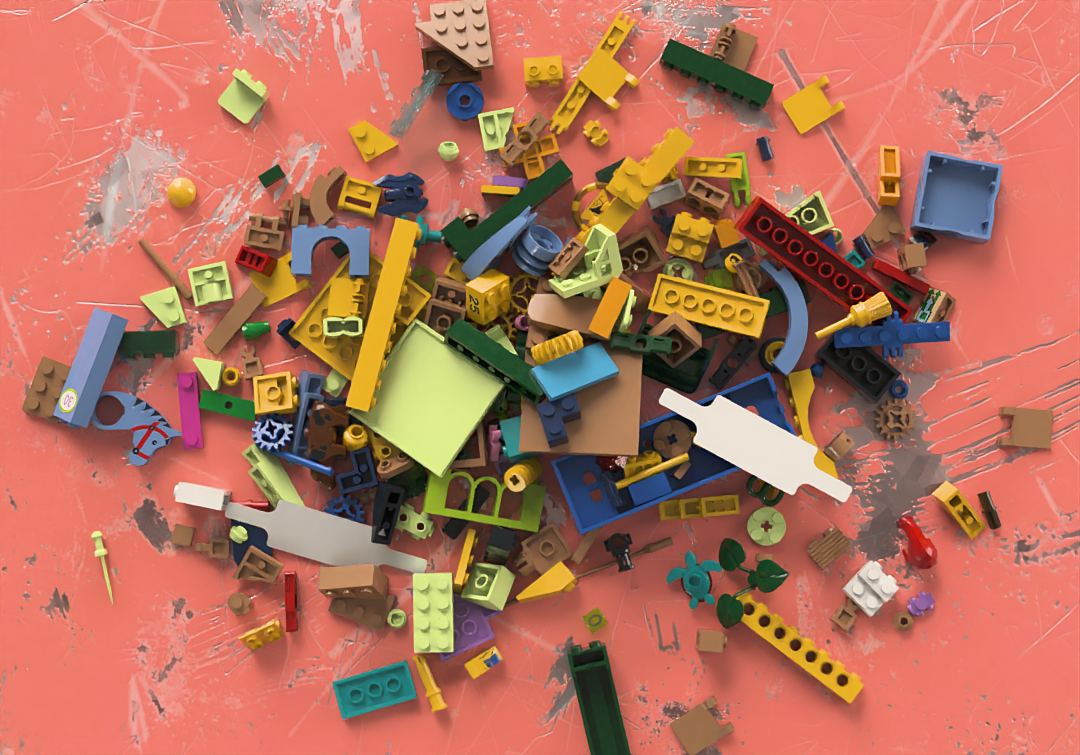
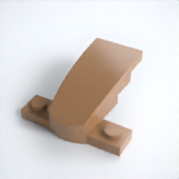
(559, 315)

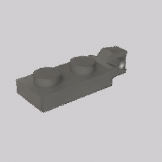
(717, 257)

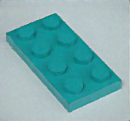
(374, 689)

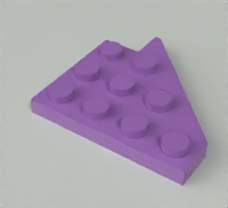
(470, 626)

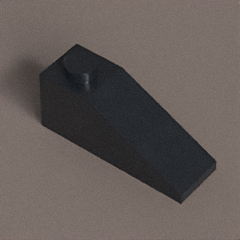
(386, 511)

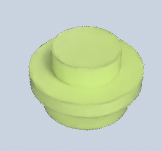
(238, 534)
(397, 618)

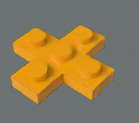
(532, 158)

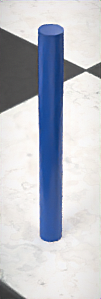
(304, 462)

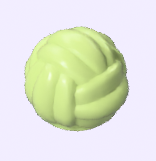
(448, 151)

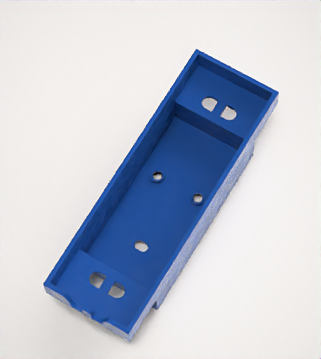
(704, 464)

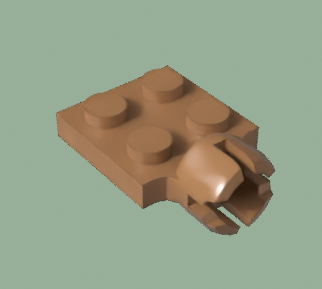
(542, 551)

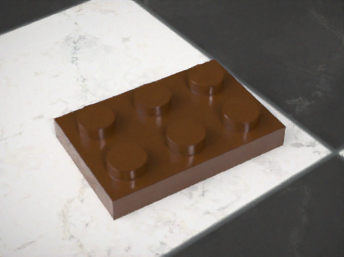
(452, 68)

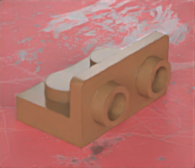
(568, 258)

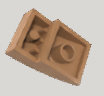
(446, 305)

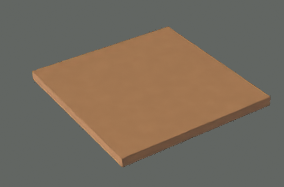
(607, 411)

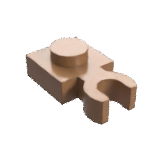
(252, 365)
(845, 615)

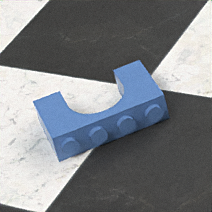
(307, 239)

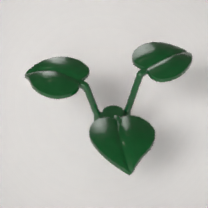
(767, 579)

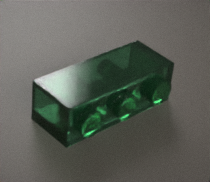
(149, 344)

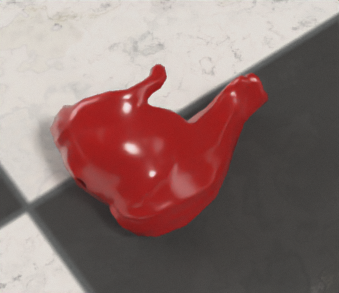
(920, 550)

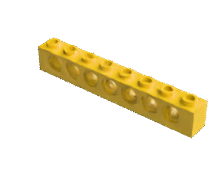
(847, 691)

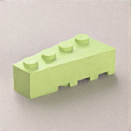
(809, 215)

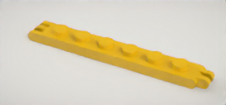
(579, 92)

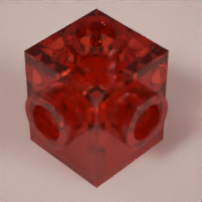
(611, 463)

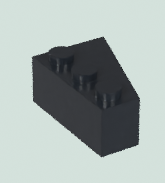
(500, 545)

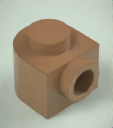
(239, 603)

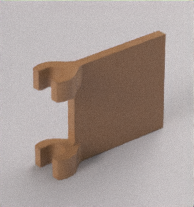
(1028, 427)
(699, 727)

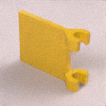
(605, 78)
(810, 106)
(281, 282)

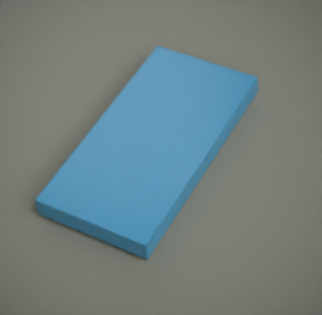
(574, 371)

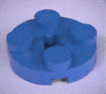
(465, 90)

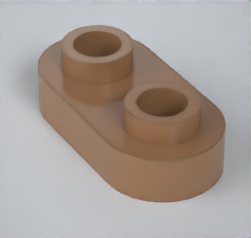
(395, 465)

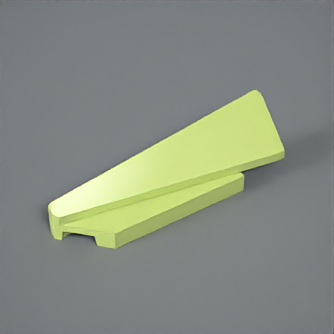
(271, 476)

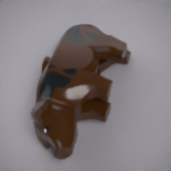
(323, 437)

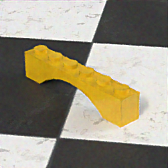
(801, 387)

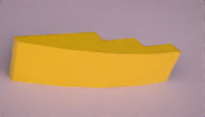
(699, 507)

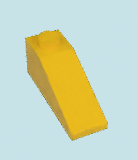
(959, 509)
(552, 583)

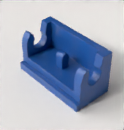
(649, 488)

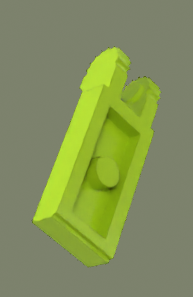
(740, 184)

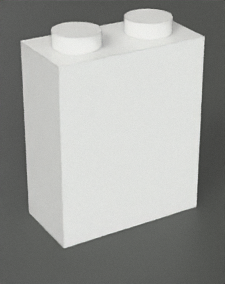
(202, 495)

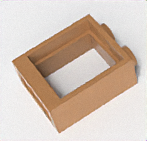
(483, 448)

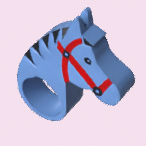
(148, 424)

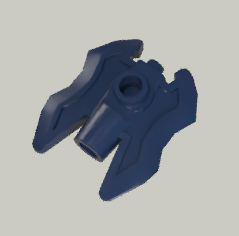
(403, 193)

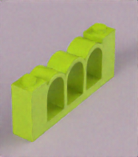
(529, 510)

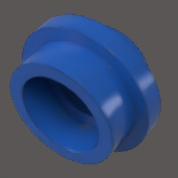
(904, 389)

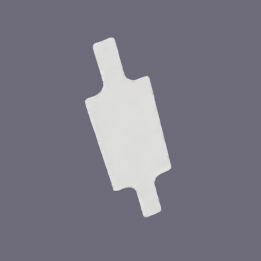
(755, 445)
(322, 536)

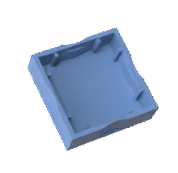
(956, 197)

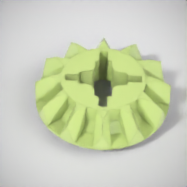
(679, 263)

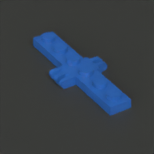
(892, 335)

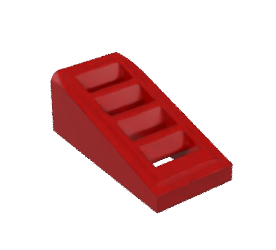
(266, 265)

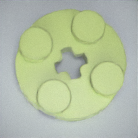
(759, 517)

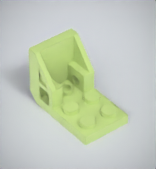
(602, 246)

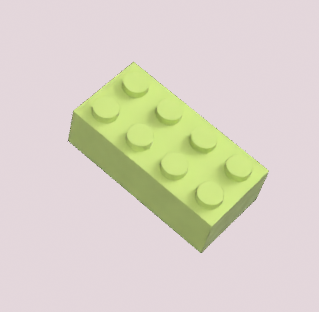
(433, 612)

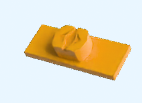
(610, 307)

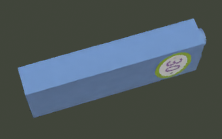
(90, 368)

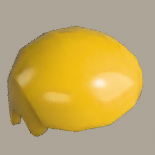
(181, 192)

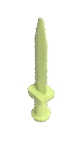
(100, 551)

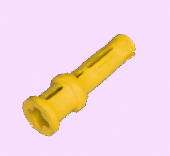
(432, 691)

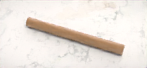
(165, 268)

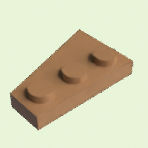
(365, 611)

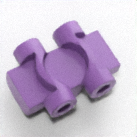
(923, 602)

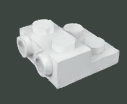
(870, 587)

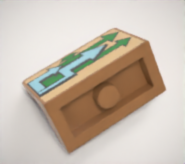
(934, 306)

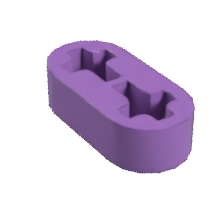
(509, 181)

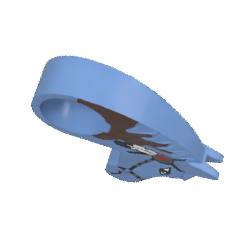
(498, 246)

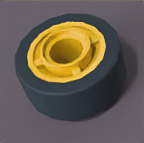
(767, 350)

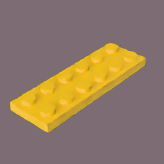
(709, 305)

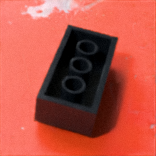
(859, 368)

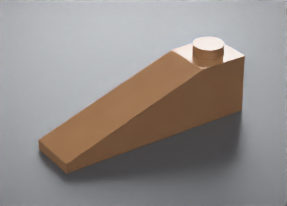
(640, 252)

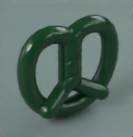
(763, 491)

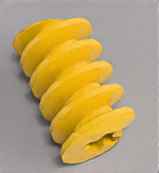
(522, 474)

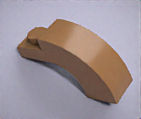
(320, 194)

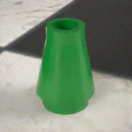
(254, 330)

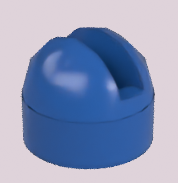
(817, 370)

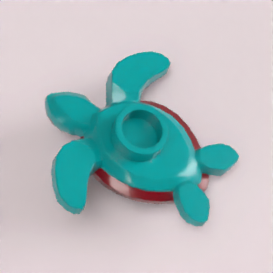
(695, 579)

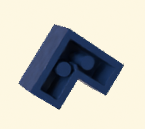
(555, 415)
(364, 472)

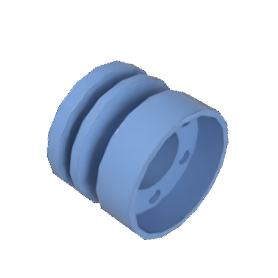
(537, 250)

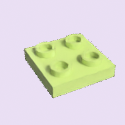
(210, 284)

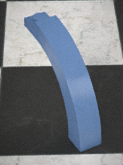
(797, 313)

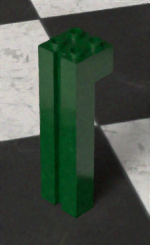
(534, 195)
(598, 699)

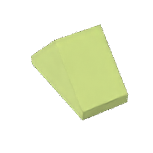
(211, 371)

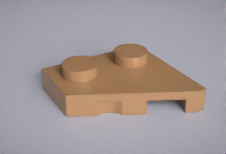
(258, 566)

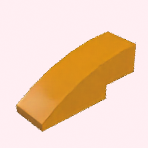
(888, 175)

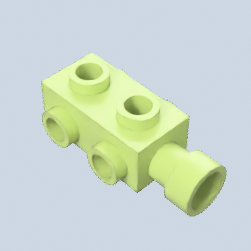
(413, 519)

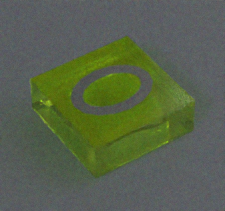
(595, 620)

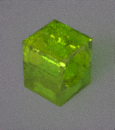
(419, 273)
(719, 278)

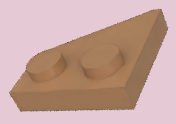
(883, 227)

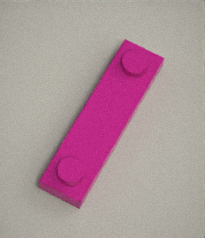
(189, 411)

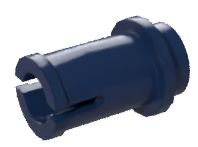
(764, 147)
(863, 247)

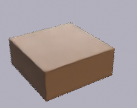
(680, 470)
(183, 535)

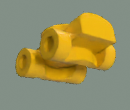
(598, 137)

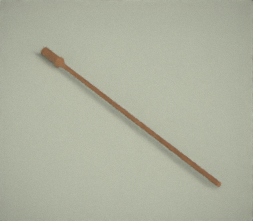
(649, 549)

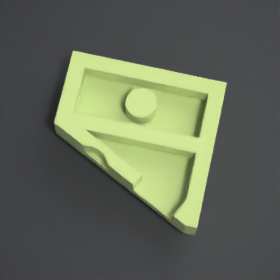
(495, 128)
(166, 306)

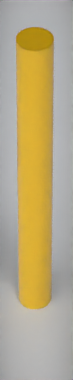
(652, 471)

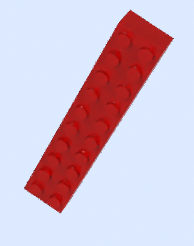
(812, 259)

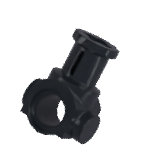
(621, 552)

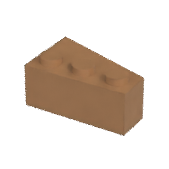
(353, 581)

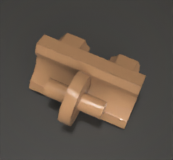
(297, 202)

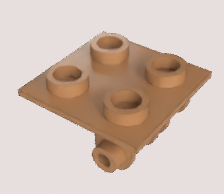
(733, 46)

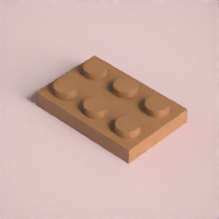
(46, 388)

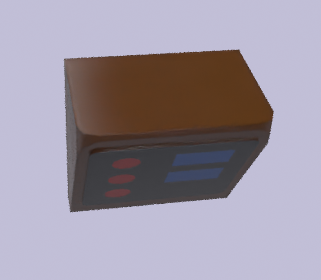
(925, 237)

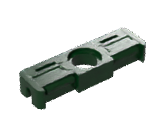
(627, 341)

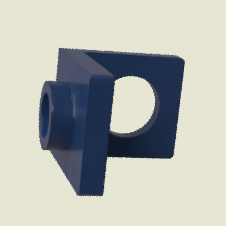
(283, 330)

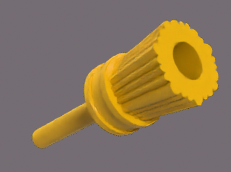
(861, 314)

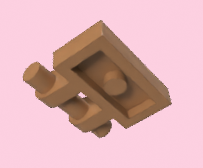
(264, 237)

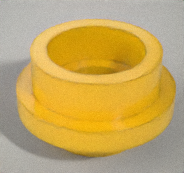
(225, 374)

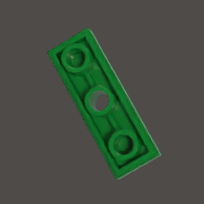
(218, 403)

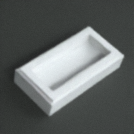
(666, 194)

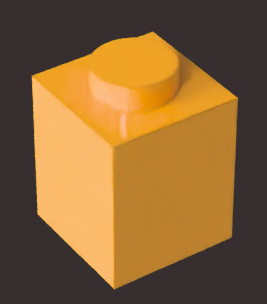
(725, 233)

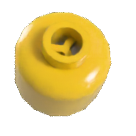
(355, 437)

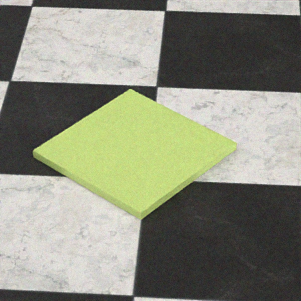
(429, 399)

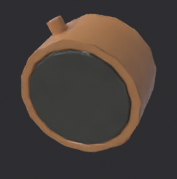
(838, 446)

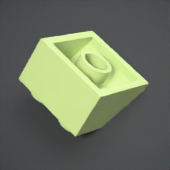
(488, 585)

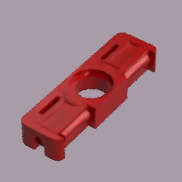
(900, 276)
(291, 601)

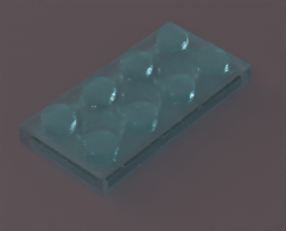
(419, 98)

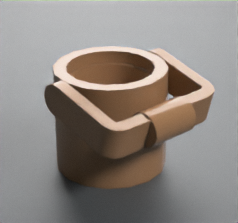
(754, 272)

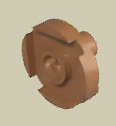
(662, 443)

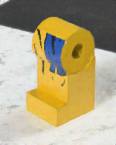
(483, 662)

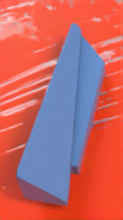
(308, 392)

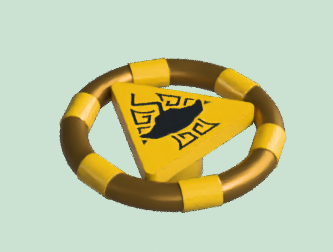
(593, 208)

